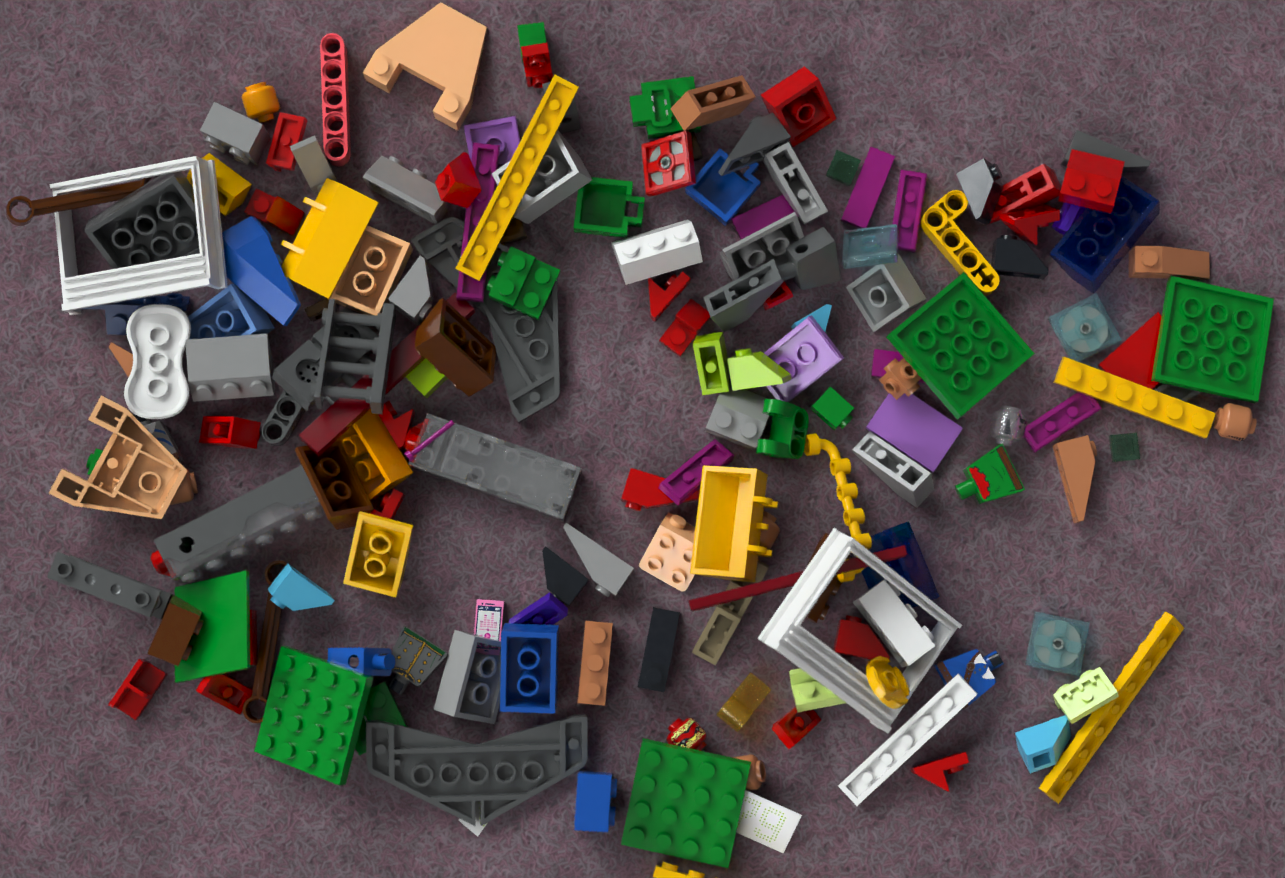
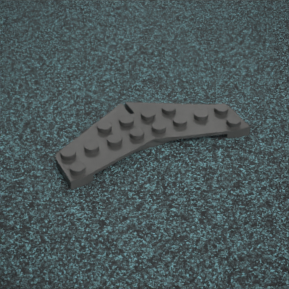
(523, 344)
(494, 772)

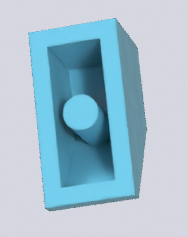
(297, 591)

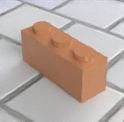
(713, 102)
(595, 663)

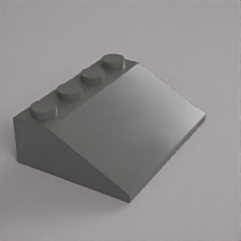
(148, 224)

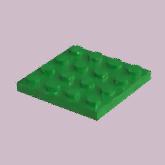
(1212, 339)
(960, 345)
(313, 715)
(685, 803)

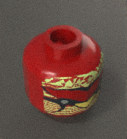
(687, 734)

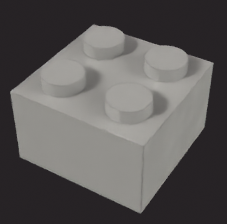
(235, 134)

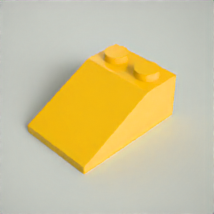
(378, 554)

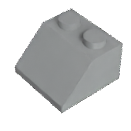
(414, 293)
(885, 293)
(738, 418)

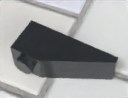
(658, 650)

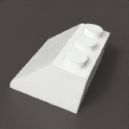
(657, 251)
(895, 623)

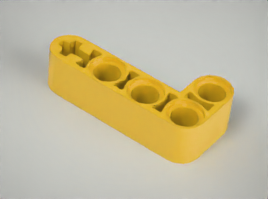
(964, 248)

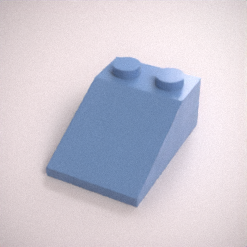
(229, 315)

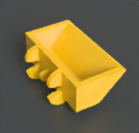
(327, 237)
(730, 523)

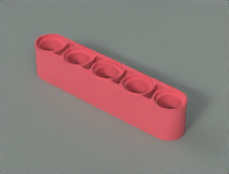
(334, 87)

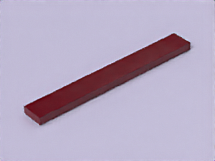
(347, 412)
(785, 581)

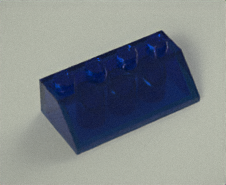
(1102, 239)

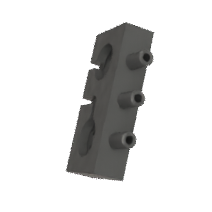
(302, 366)

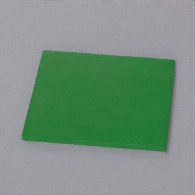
(225, 633)

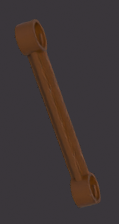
(72, 200)
(266, 649)

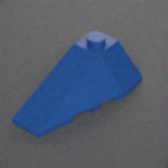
(257, 269)

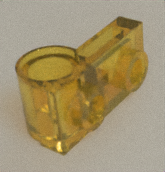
(743, 702)

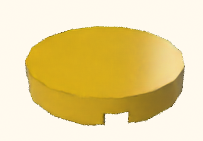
(887, 682)

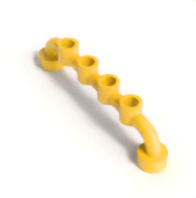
(845, 492)

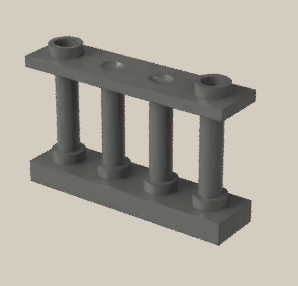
(377, 370)
(109, 585)

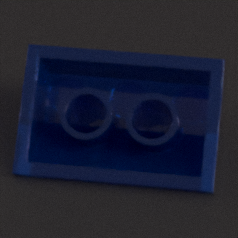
(911, 568)

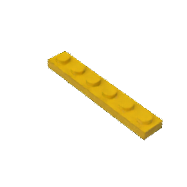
(1134, 397)

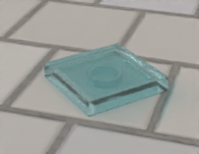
(870, 246)

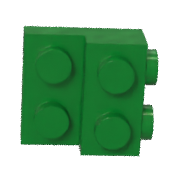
(522, 282)

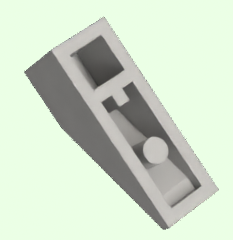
(313, 162)
(794, 183)
(895, 469)
(603, 566)

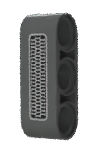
(277, 418)

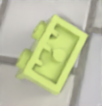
(810, 693)
(1085, 695)

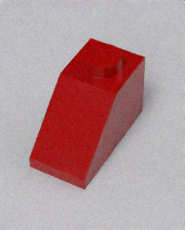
(458, 182)
(230, 432)
(857, 639)

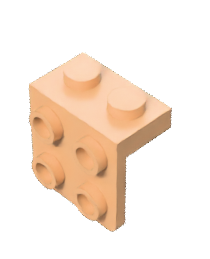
(671, 552)

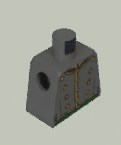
(414, 660)

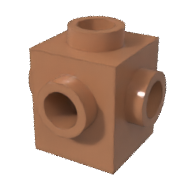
(900, 378)

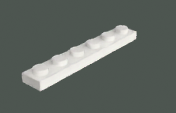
(907, 739)

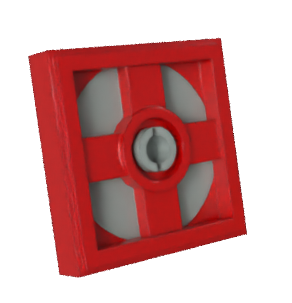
(668, 163)

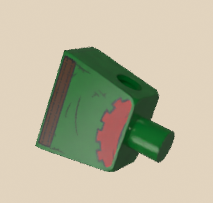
(990, 477)

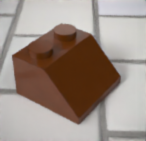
(175, 632)

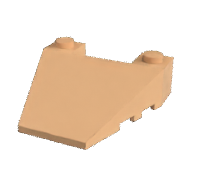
(442, 51)
(132, 473)

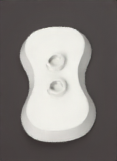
(157, 377)

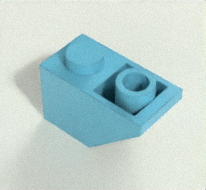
(1043, 743)

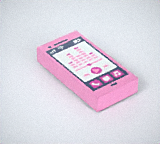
(489, 624)

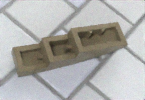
(724, 621)

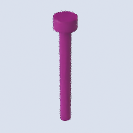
(410, 455)

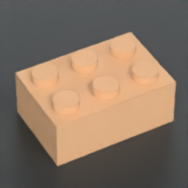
(372, 272)

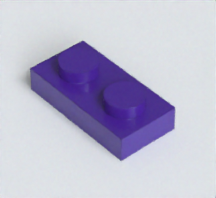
(544, 611)

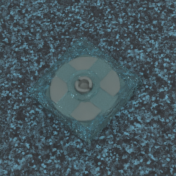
(1084, 328)
(1057, 643)

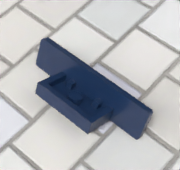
(118, 313)

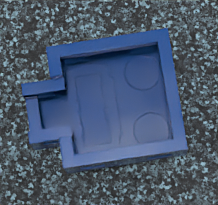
(722, 194)

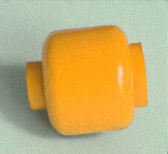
(260, 102)

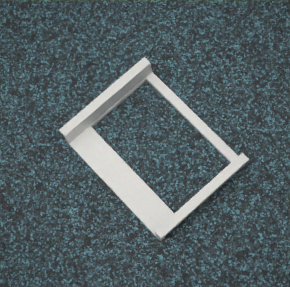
(148, 278)
(824, 664)

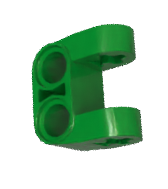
(787, 430)

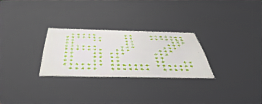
(766, 822)

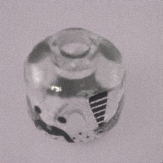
(1008, 425)

